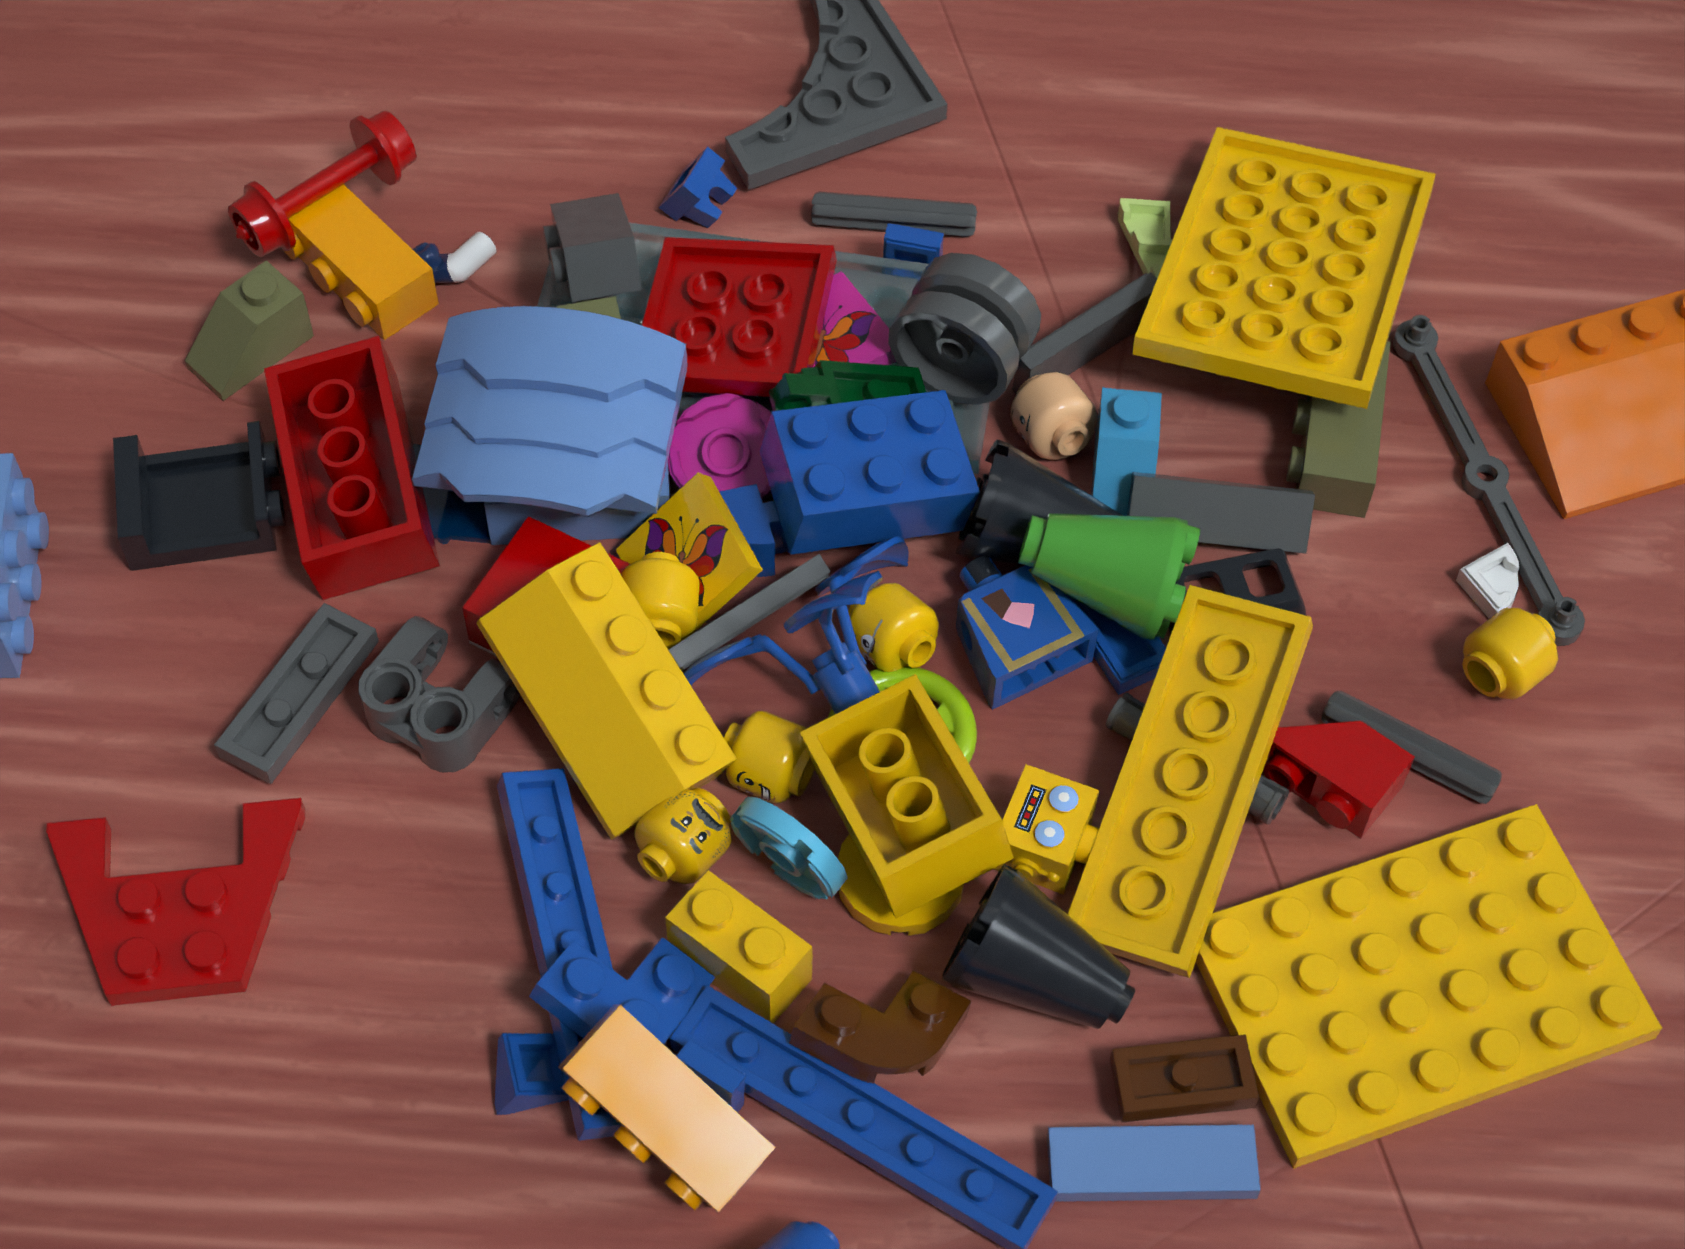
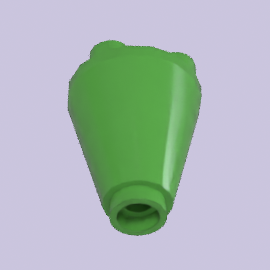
(1115, 564)

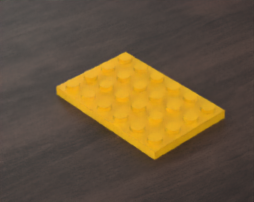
(1287, 267)
(1420, 984)

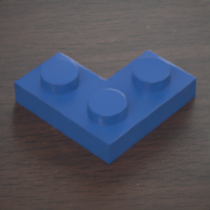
(658, 993)

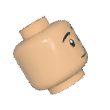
(1053, 412)

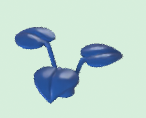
(841, 669)

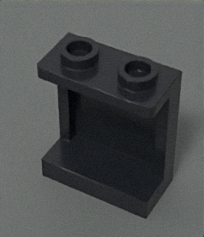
(197, 501)

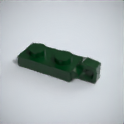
(844, 382)

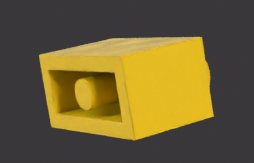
(741, 946)

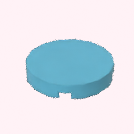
(796, 851)

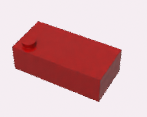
(350, 468)

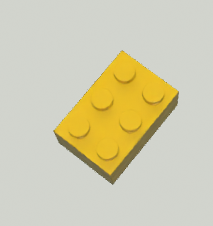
(907, 796)

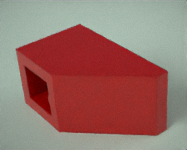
(1339, 770)

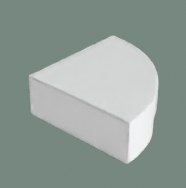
(1492, 580)

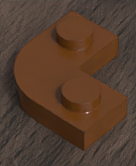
(870, 1042)

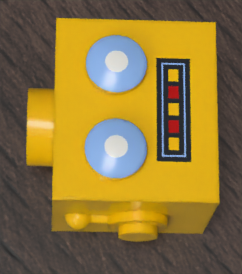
(1049, 827)

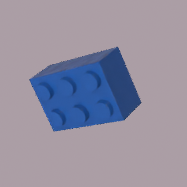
(868, 471)

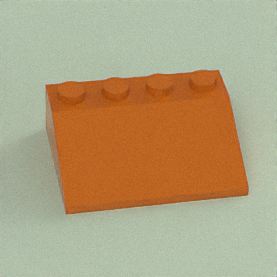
(1599, 403)

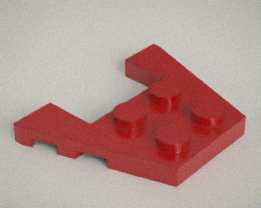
(176, 928)

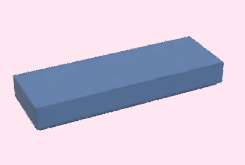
(1153, 1163)

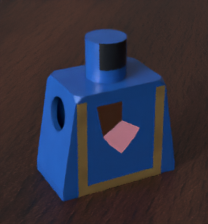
(1019, 631)

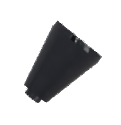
(1009, 498)
(1037, 957)

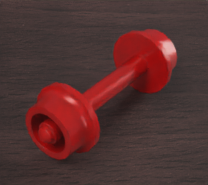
(264, 221)

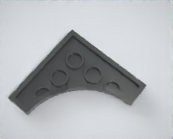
(854, 96)

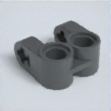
(402, 673)

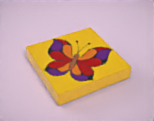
(702, 535)

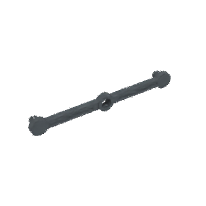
(1416, 342)

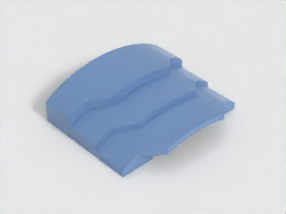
(552, 410)

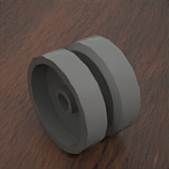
(965, 327)

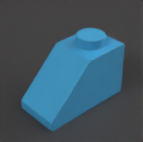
(1124, 443)

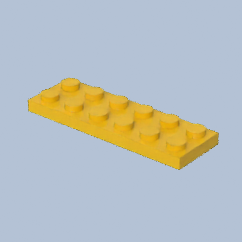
(1189, 779)

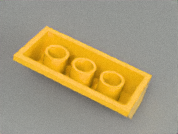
(605, 689)

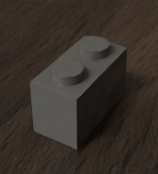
(592, 247)

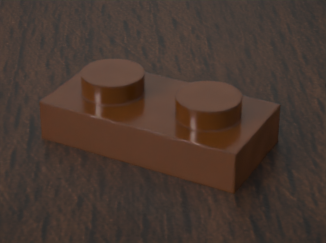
(1184, 1078)

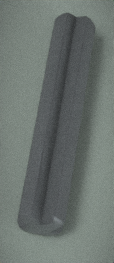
(878, 211)
(1431, 755)

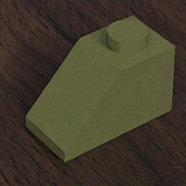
(249, 330)

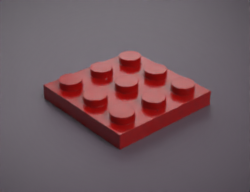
(741, 309)

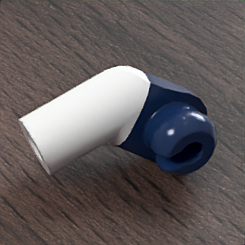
(460, 264)

